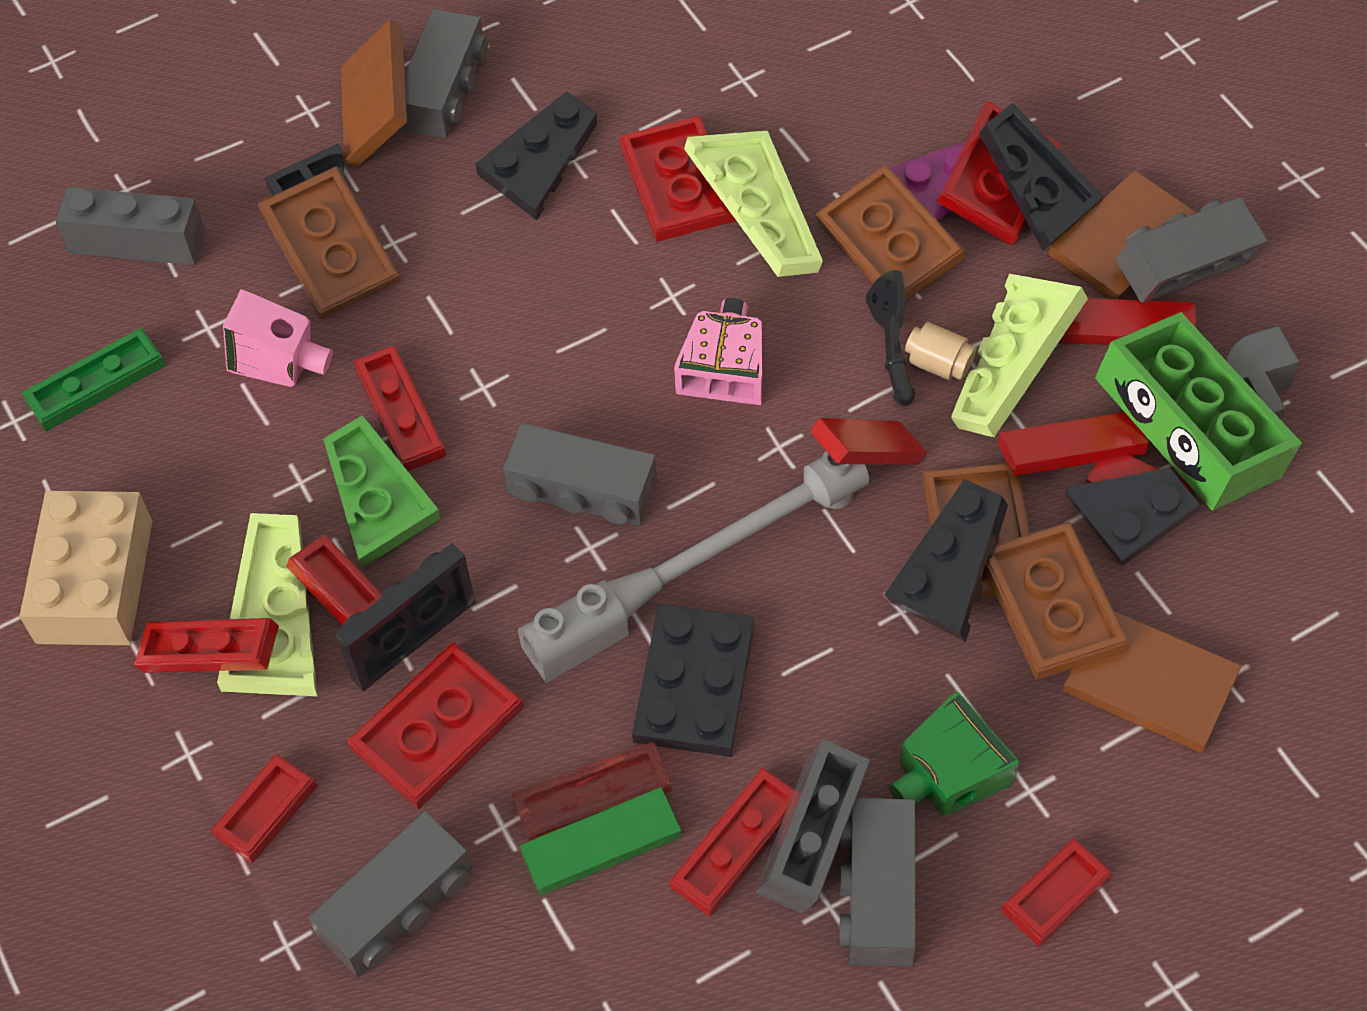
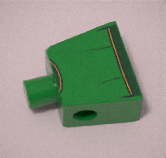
(953, 760)

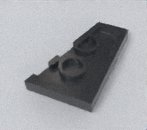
(536, 155)
(1038, 175)
(947, 565)

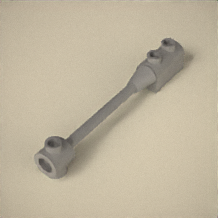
(599, 612)

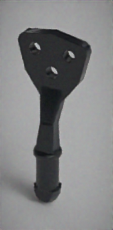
(887, 305)

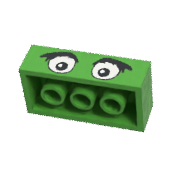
(1197, 410)

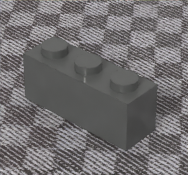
(442, 72)
(131, 225)
(1190, 248)
(580, 474)
(812, 826)
(879, 883)
(392, 894)

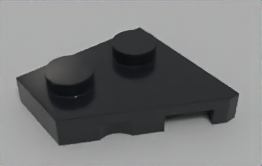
(1133, 509)

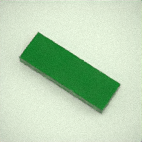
(93, 379)
(600, 841)

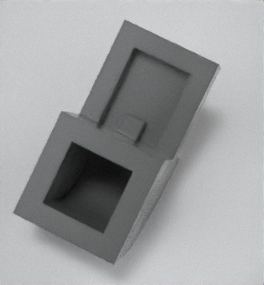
(1265, 365)

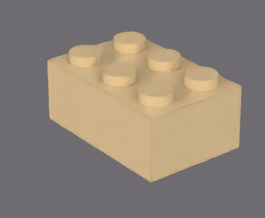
(86, 568)

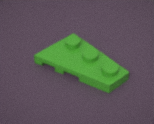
(376, 491)

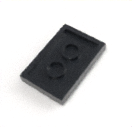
(406, 616)
(693, 680)

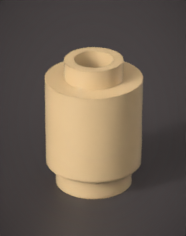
(940, 351)

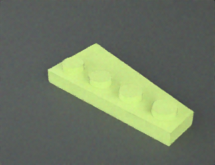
(759, 196)
(1021, 341)
(272, 591)

